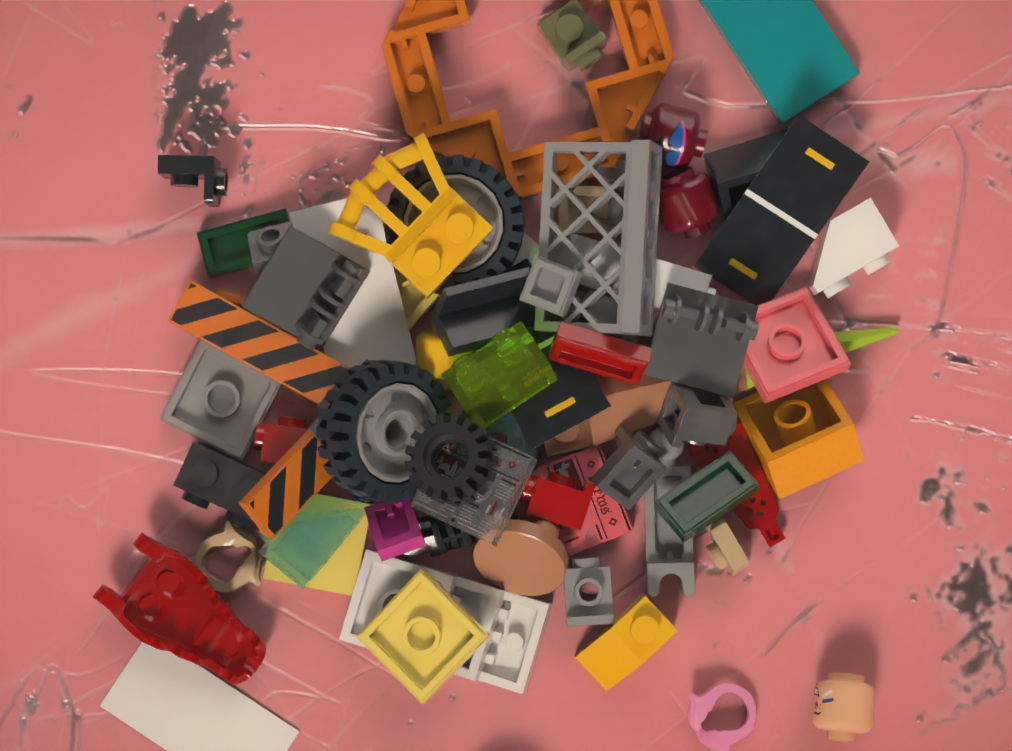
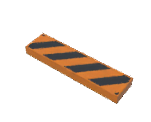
(256, 342)
(287, 487)

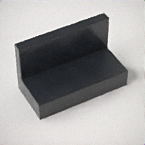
(477, 310)

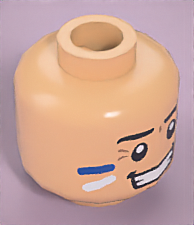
(843, 706)

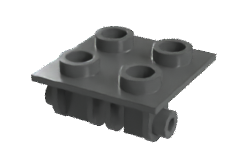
(305, 288)
(701, 339)

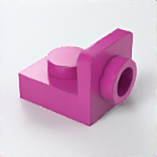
(394, 528)

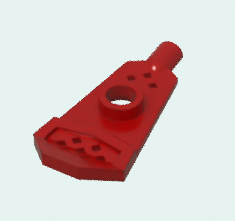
(742, 449)

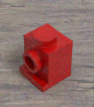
(278, 439)
(557, 499)

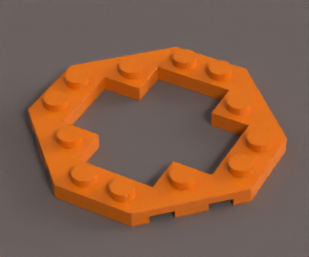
(615, 100)

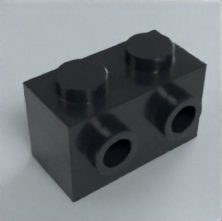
(217, 479)

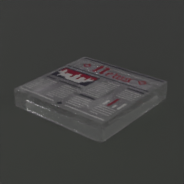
(490, 512)

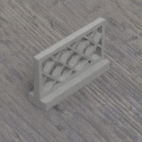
(637, 227)

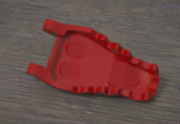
(181, 613)

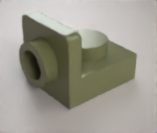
(573, 37)

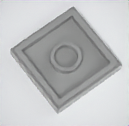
(221, 401)

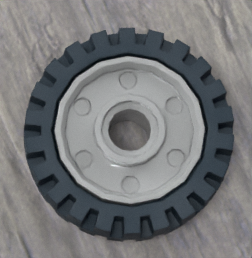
(488, 195)
(368, 402)

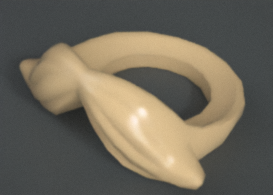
(238, 537)

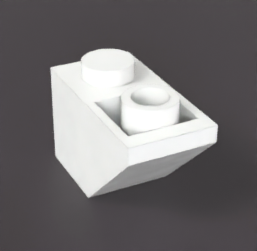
(848, 244)

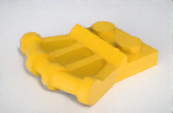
(435, 240)

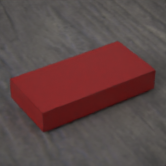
(599, 353)

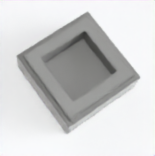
(551, 286)

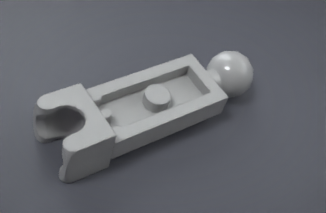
(663, 548)

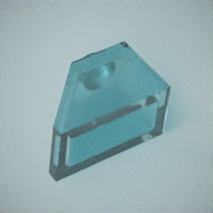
(309, 542)

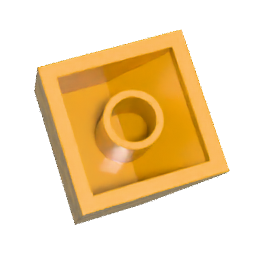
(800, 436)

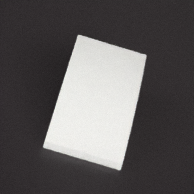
(510, 618)

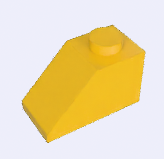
(627, 643)

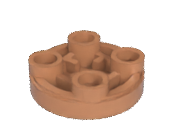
(526, 559)

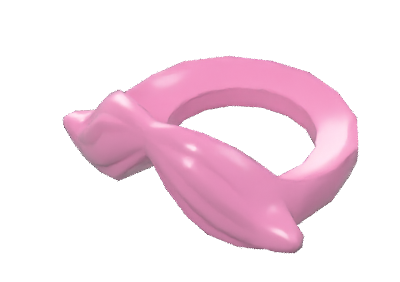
(702, 704)

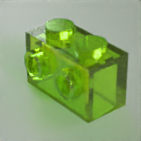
(499, 375)

